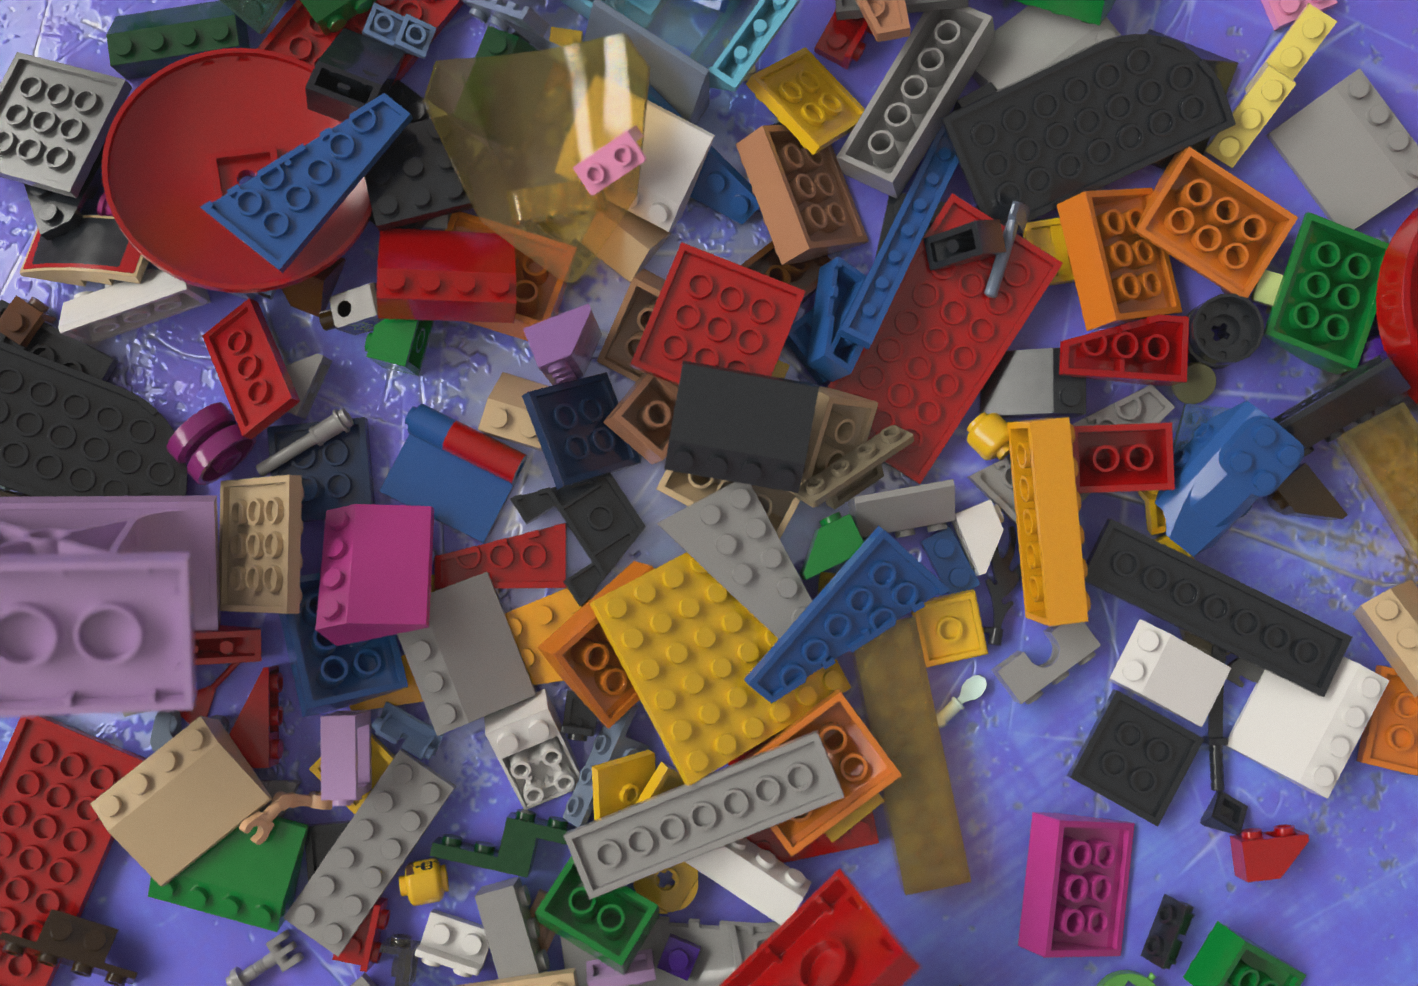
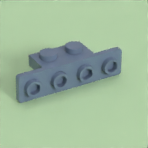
(607, 746)

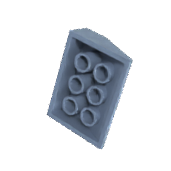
(672, 73)

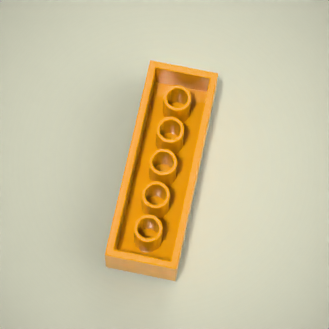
(1048, 520)

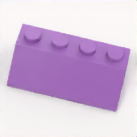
(564, 344)

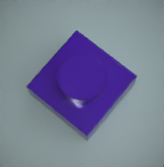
(678, 956)

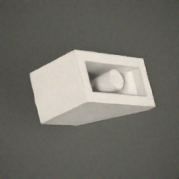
(979, 533)

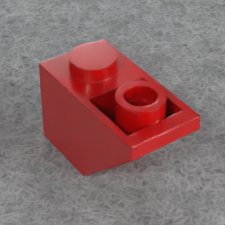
(1266, 854)

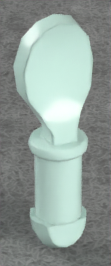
(970, 690)

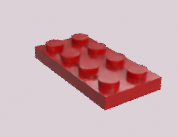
(250, 369)

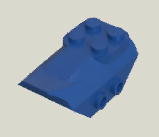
(1224, 473)

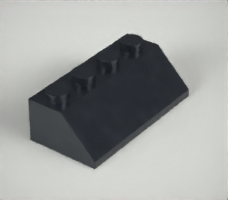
(1345, 401)

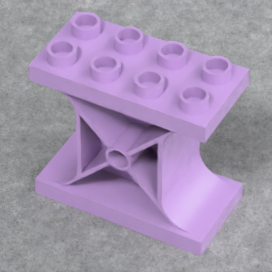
(104, 602)

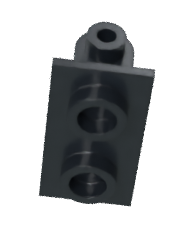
(1162, 942)

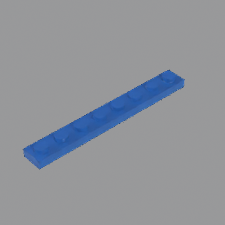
(901, 243)

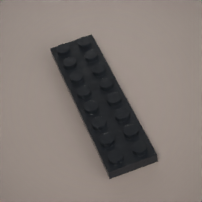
(1216, 608)

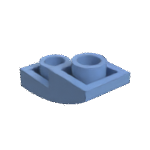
(399, 31)

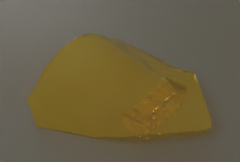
(523, 126)

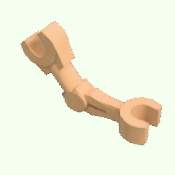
(280, 802)

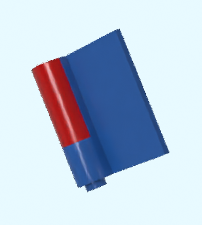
(453, 471)

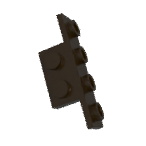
(72, 943)

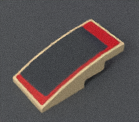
(90, 253)

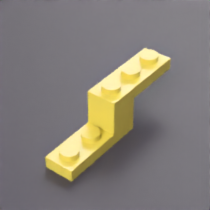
(1271, 84)

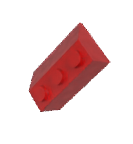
(1124, 457)

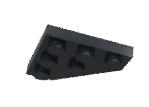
(61, 213)

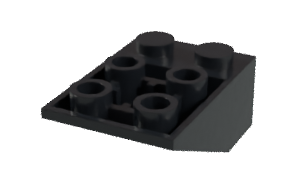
(351, 74)

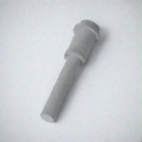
(318, 434)

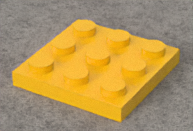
(807, 100)

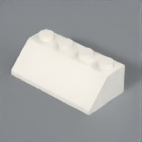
(127, 306)

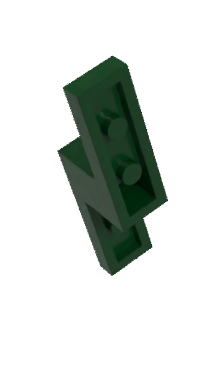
(516, 848)

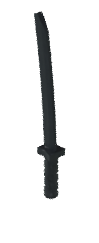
(1215, 732)

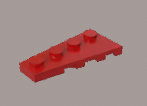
(519, 561)

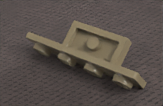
(855, 470)

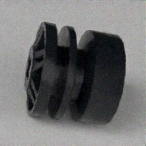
(1238, 327)

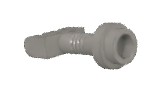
(276, 956)

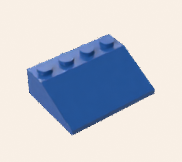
(334, 675)

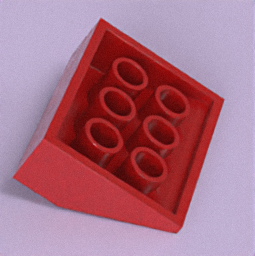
(445, 276)

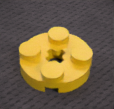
(673, 896)

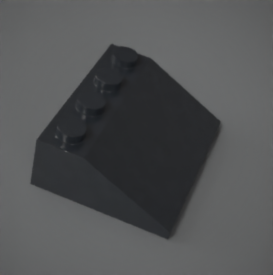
(741, 426)

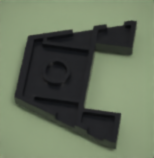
(598, 519)

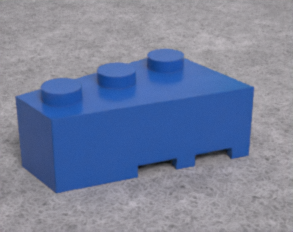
(835, 296)

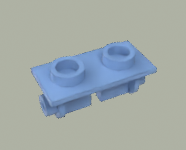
(418, 736)

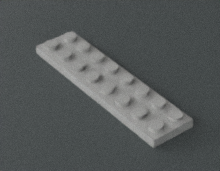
(704, 815)

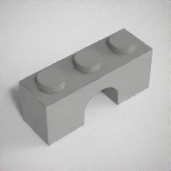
(1024, 680)

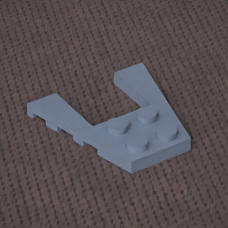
(510, 19)

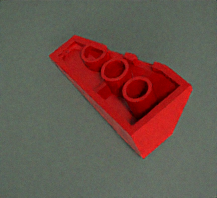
(1133, 352)

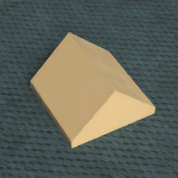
(632, 245)

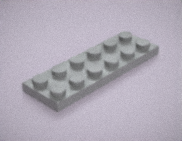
(369, 852)

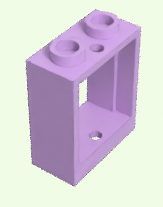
(346, 756)

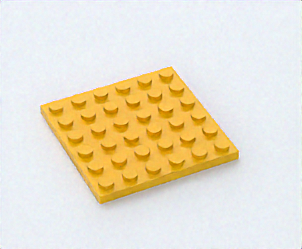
(688, 662)

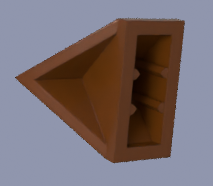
(314, 293)

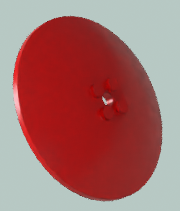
(196, 136)

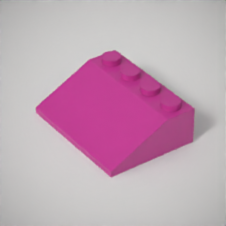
(375, 572)
(1075, 885)

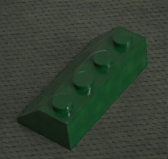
(154, 39)

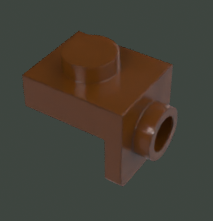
(24, 319)

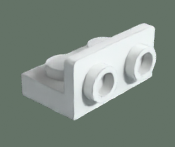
(454, 944)

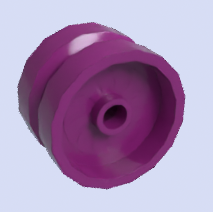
(210, 444)

